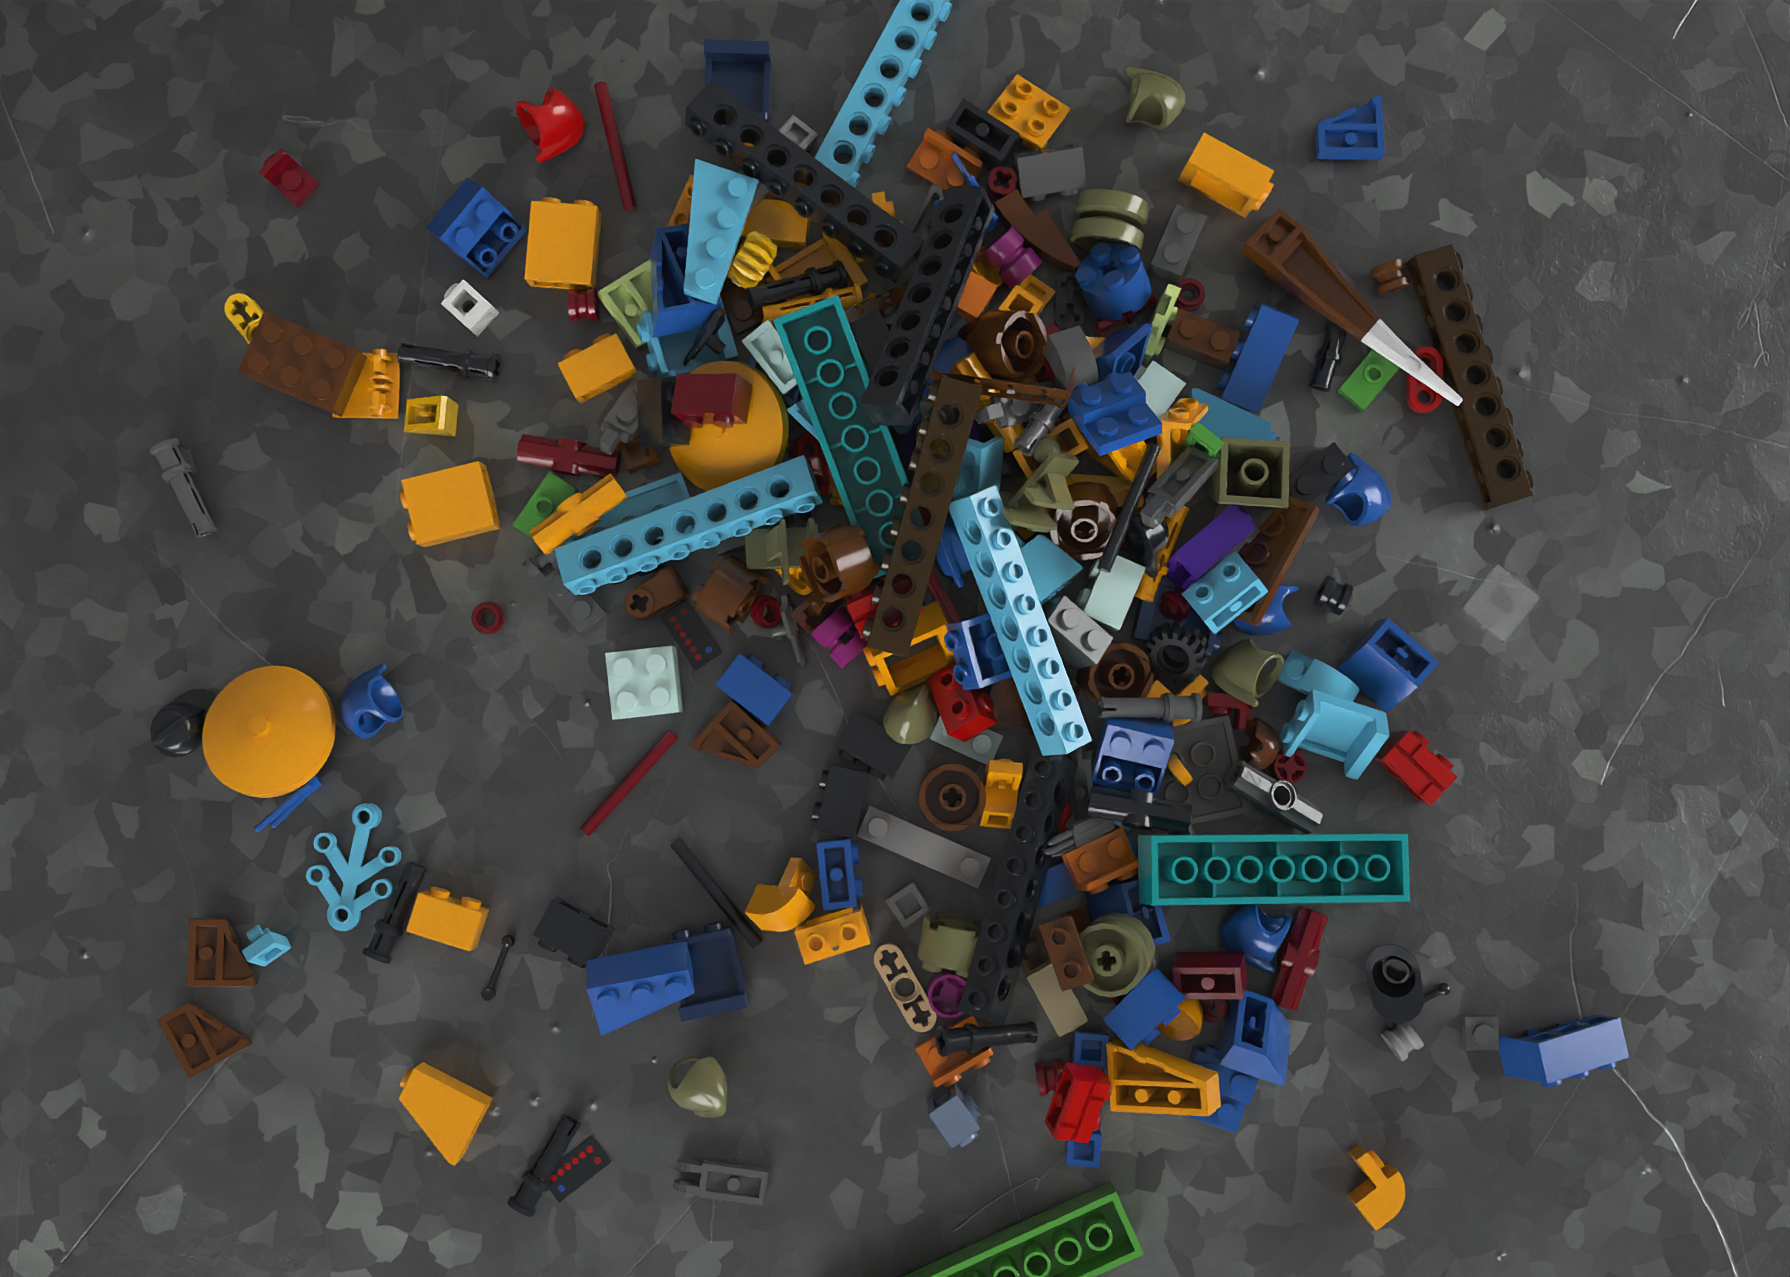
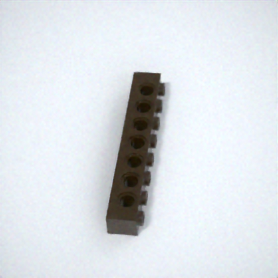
(964, 399)
(1472, 425)

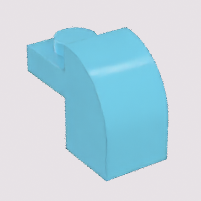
(1308, 674)

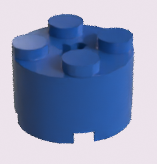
(1113, 280)

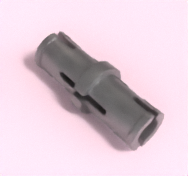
(1039, 425)

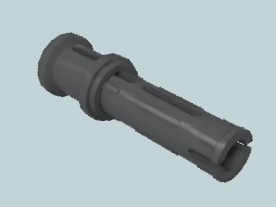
(178, 475)
(1165, 707)

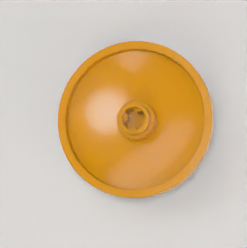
(728, 454)
(269, 731)

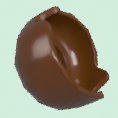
(1263, 744)

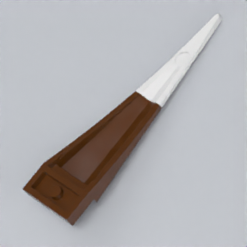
(1304, 270)

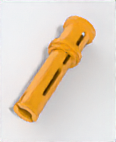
(848, 297)

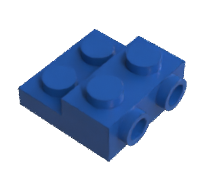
(1113, 413)
(976, 652)
(1235, 1089)

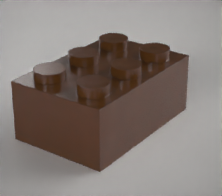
(302, 364)

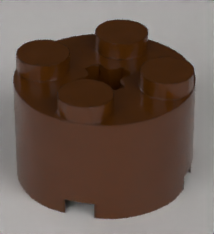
(1009, 343)
(1089, 525)
(838, 562)
(728, 592)
(1133, 673)
(965, 810)

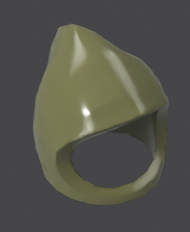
(1153, 98)
(1239, 671)
(911, 716)
(701, 1088)

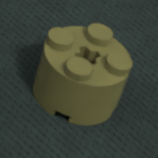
(948, 943)

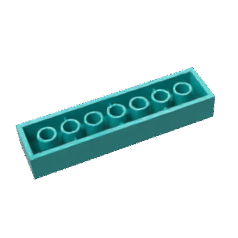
(856, 450)
(1273, 868)

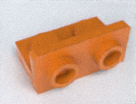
(935, 165)
(1101, 862)
(947, 1069)

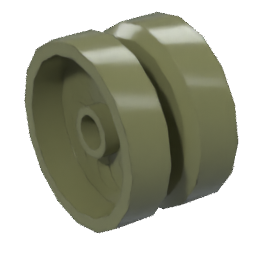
(1108, 218)
(1118, 953)

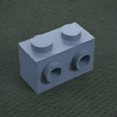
(955, 1115)

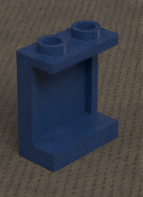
(742, 71)
(1151, 617)
(716, 972)

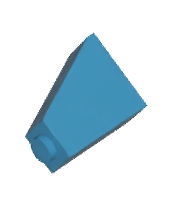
(1229, 420)

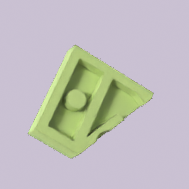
(628, 299)
(1163, 315)

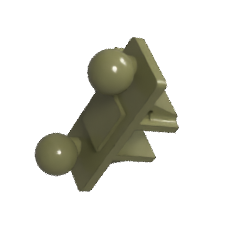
(1043, 489)
(778, 547)

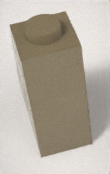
(1059, 1006)

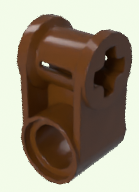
(662, 590)

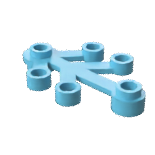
(352, 872)

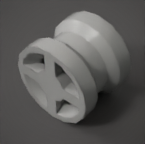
(1402, 1040)

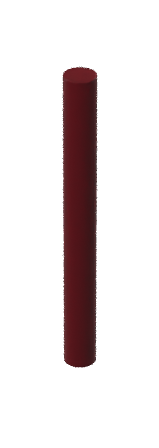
(615, 146)
(629, 782)

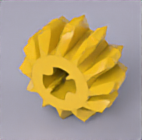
(752, 260)

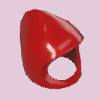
(553, 125)

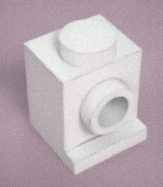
(461, 295)

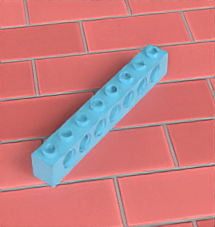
(872, 83)
(577, 557)
(1019, 622)

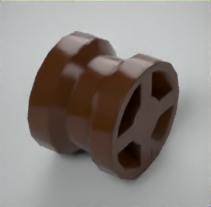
(1390, 277)

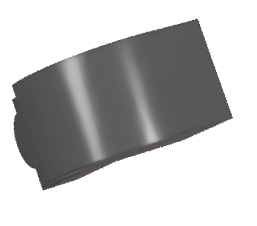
(1068, 351)

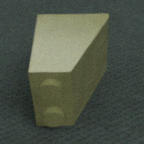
(1251, 473)

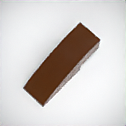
(1038, 232)

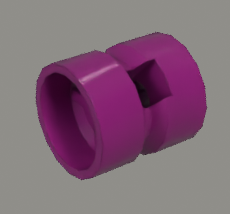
(1008, 254)
(830, 632)
(945, 993)

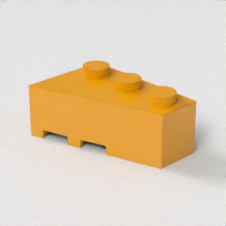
(1159, 1082)

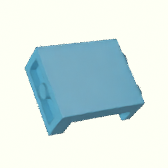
(670, 350)
(1336, 730)

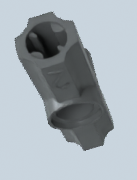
(1263, 789)

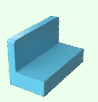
(980, 466)

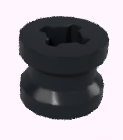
(1333, 595)

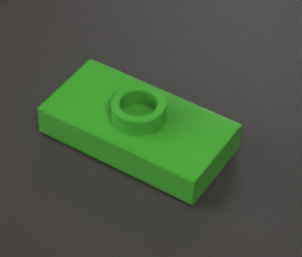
(1367, 380)
(1203, 440)
(544, 502)

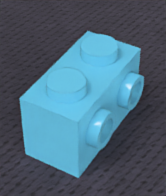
(1224, 592)

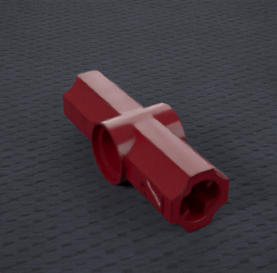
(567, 456)
(1298, 958)

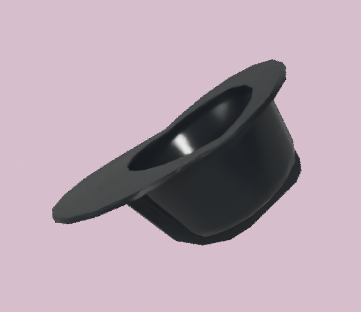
(1145, 541)
(180, 724)
(1395, 983)

